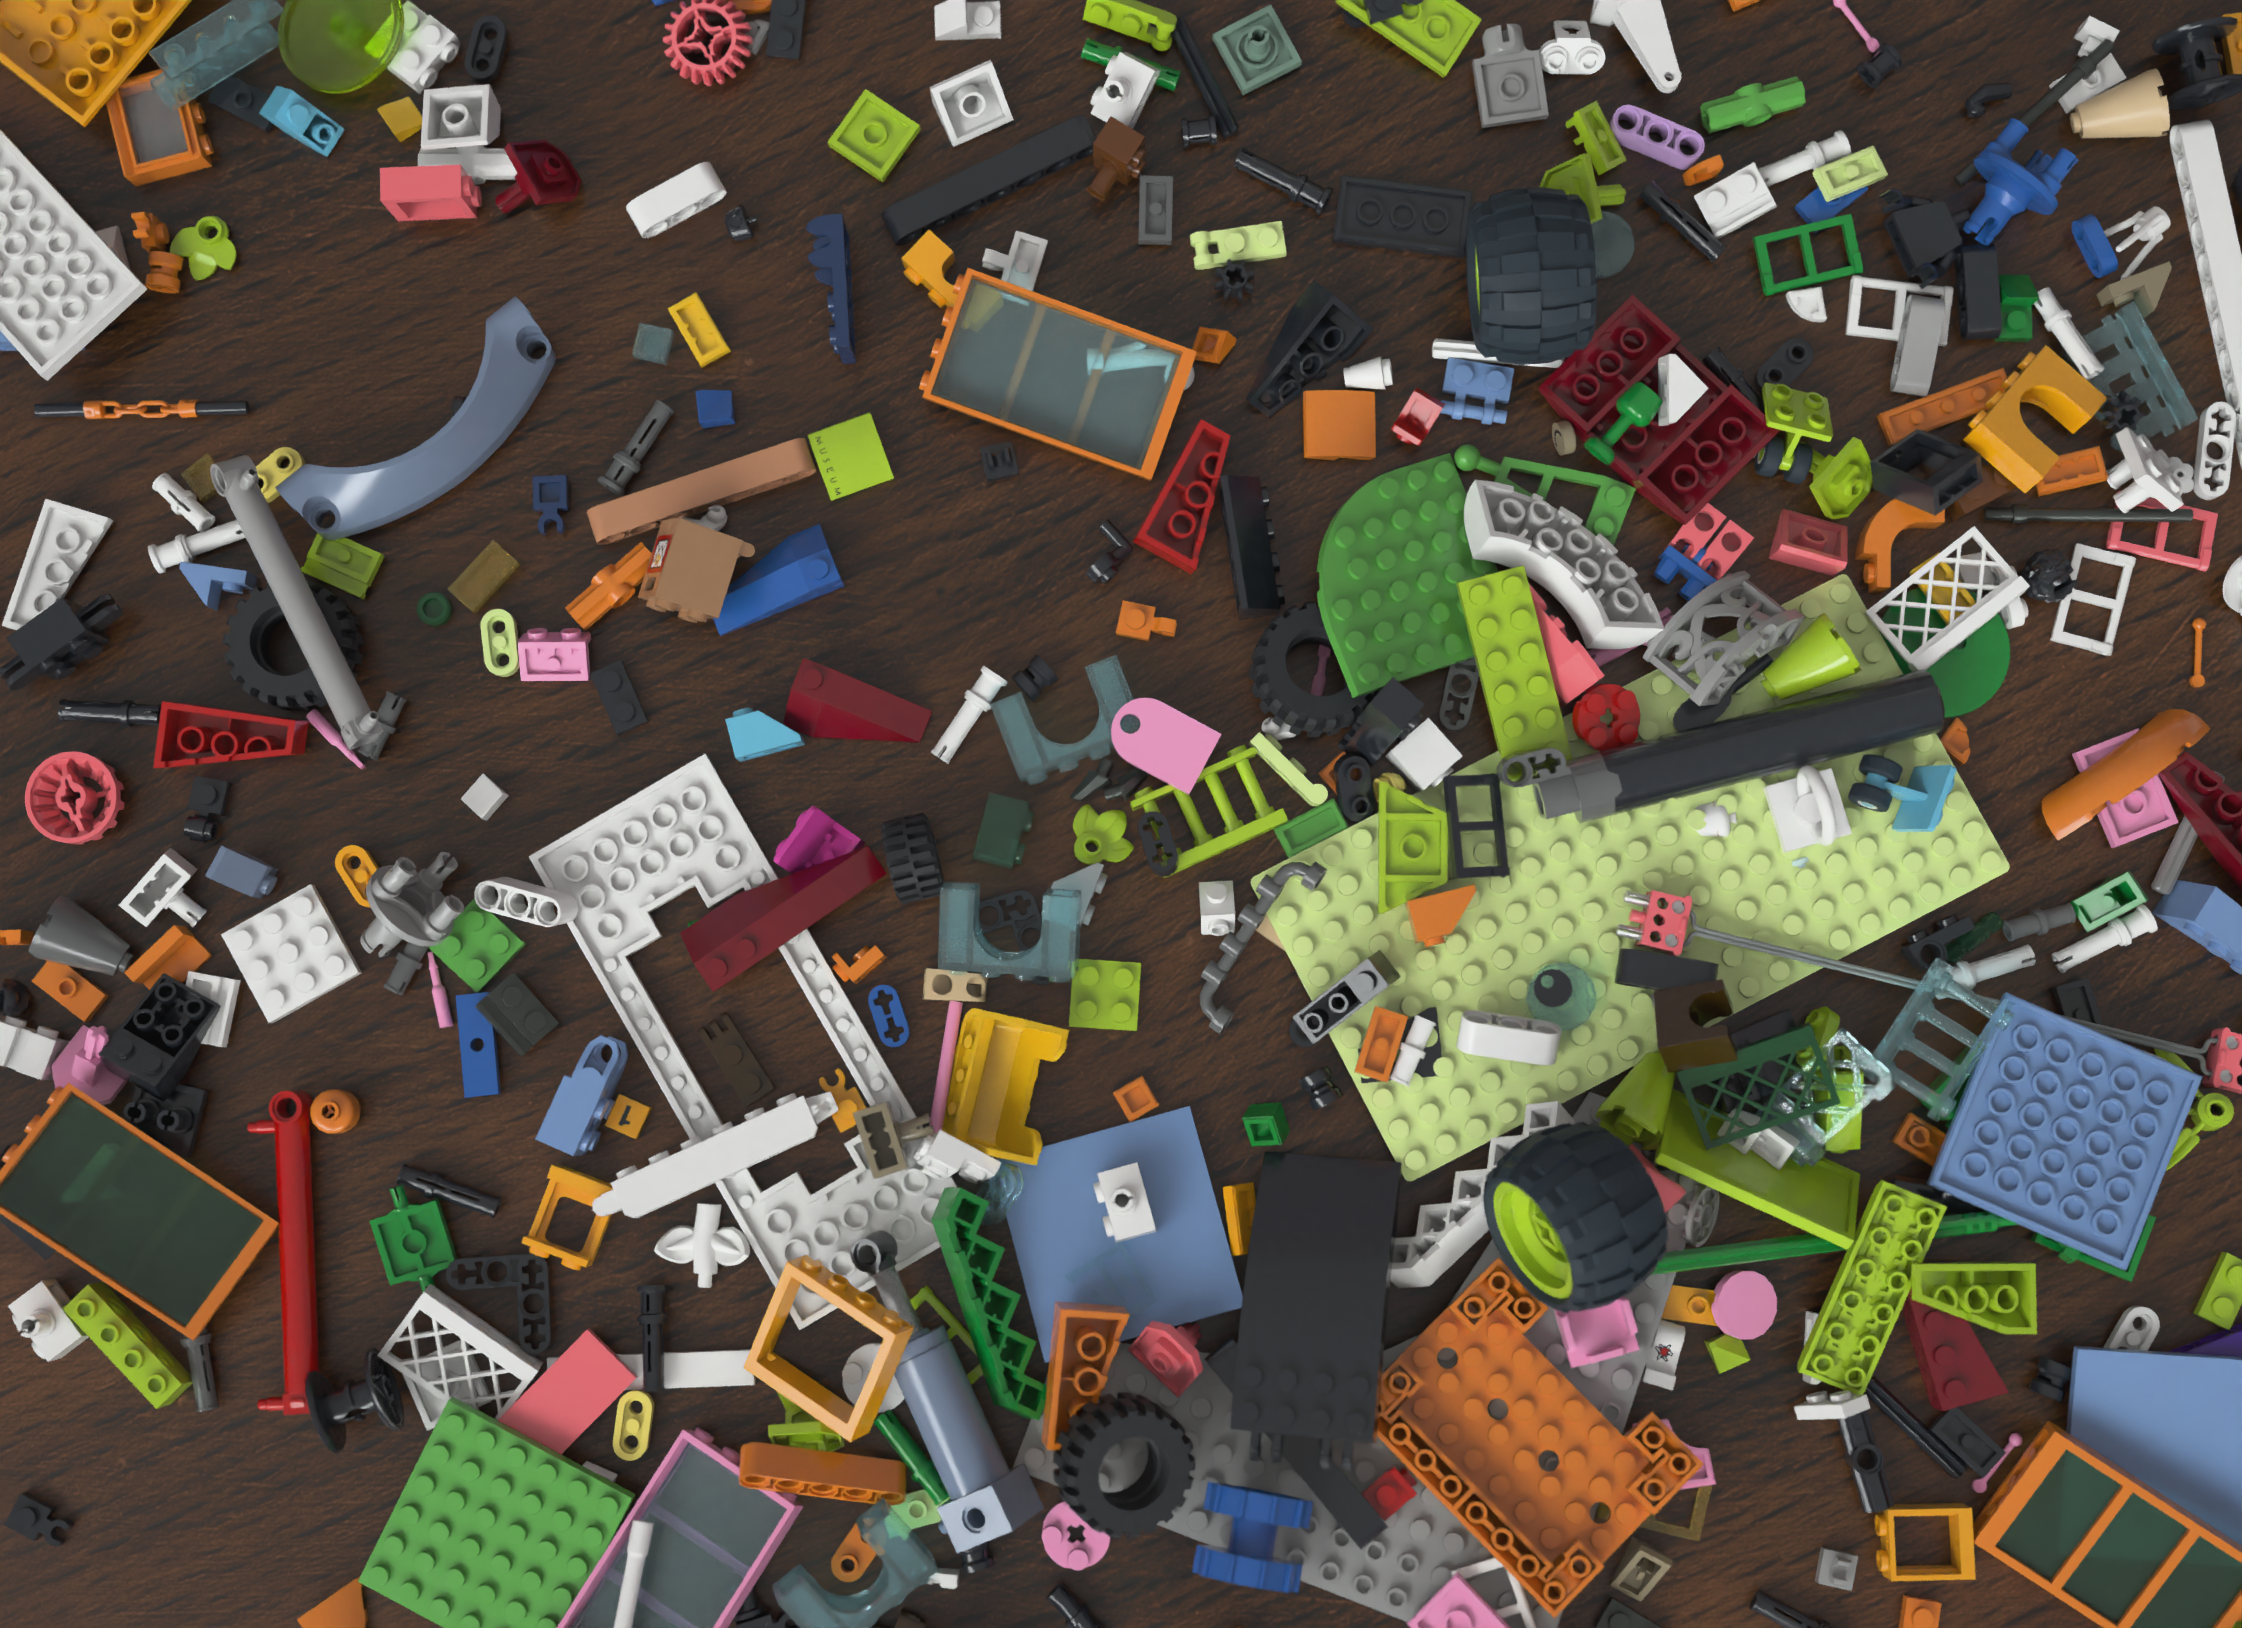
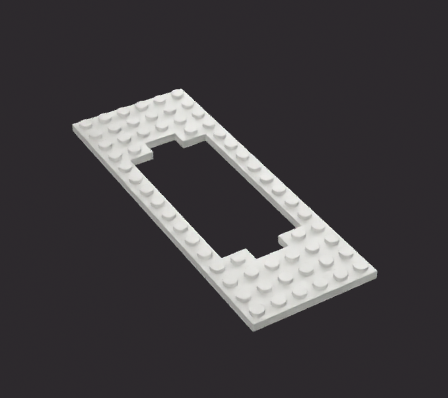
(640, 858)

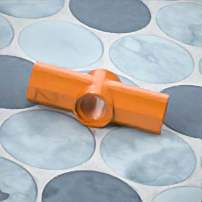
(610, 587)

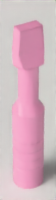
(1319, 678)
(332, 735)
(439, 995)

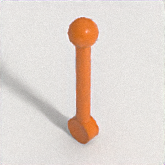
(2197, 679)

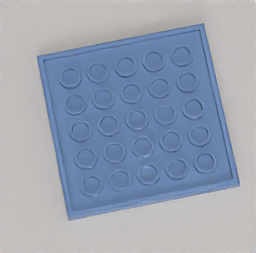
(2065, 1132)
(1061, 1226)
(2166, 1423)

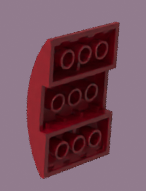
(1672, 464)

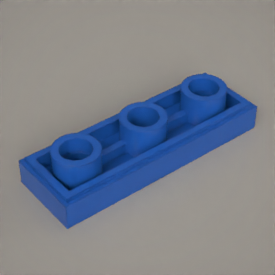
(480, 1067)

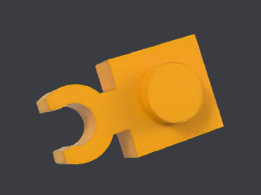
(846, 1100)

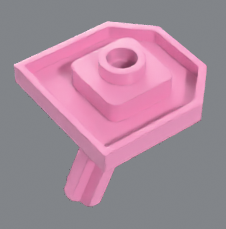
(84, 1068)

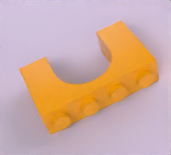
(2002, 434)

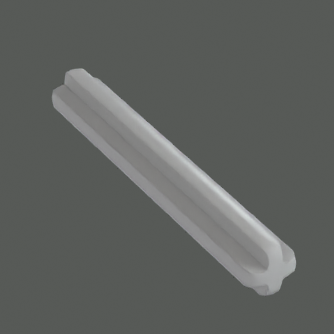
(2176, 856)

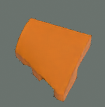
(339, 1610)

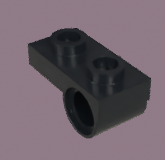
(1949, 929)

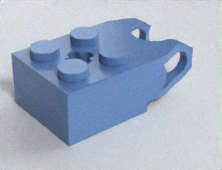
(584, 1099)

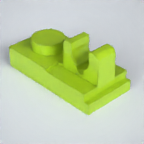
(1597, 137)

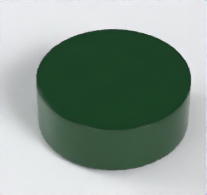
(434, 609)

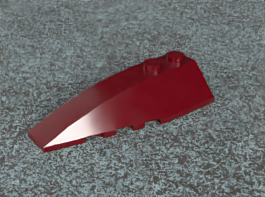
(2211, 810)
(773, 914)

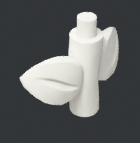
(704, 1244)

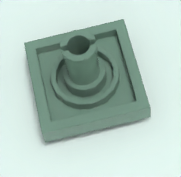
(1257, 49)

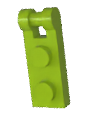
(1133, 20)

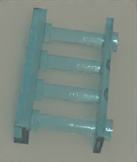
(214, 49)
(1920, 1008)

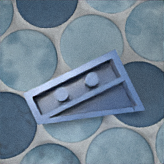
(2206, 917)

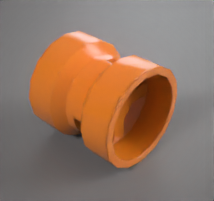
(164, 272)

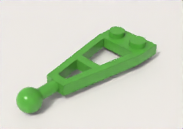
(1608, 505)

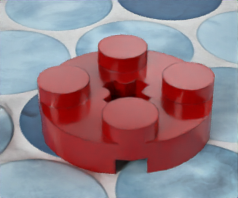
(1625, 720)

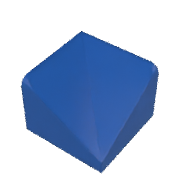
(715, 408)

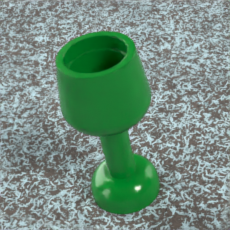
(1637, 407)

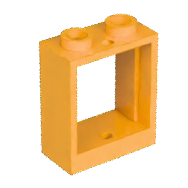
(1961, 1543)

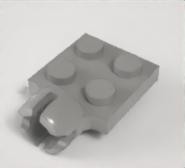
(1509, 79)

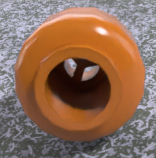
(346, 1111)

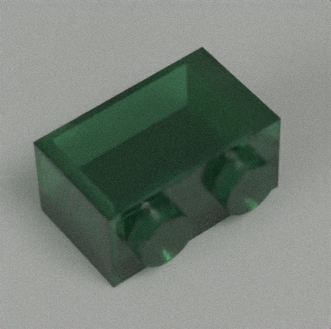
(1002, 832)

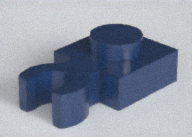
(551, 497)

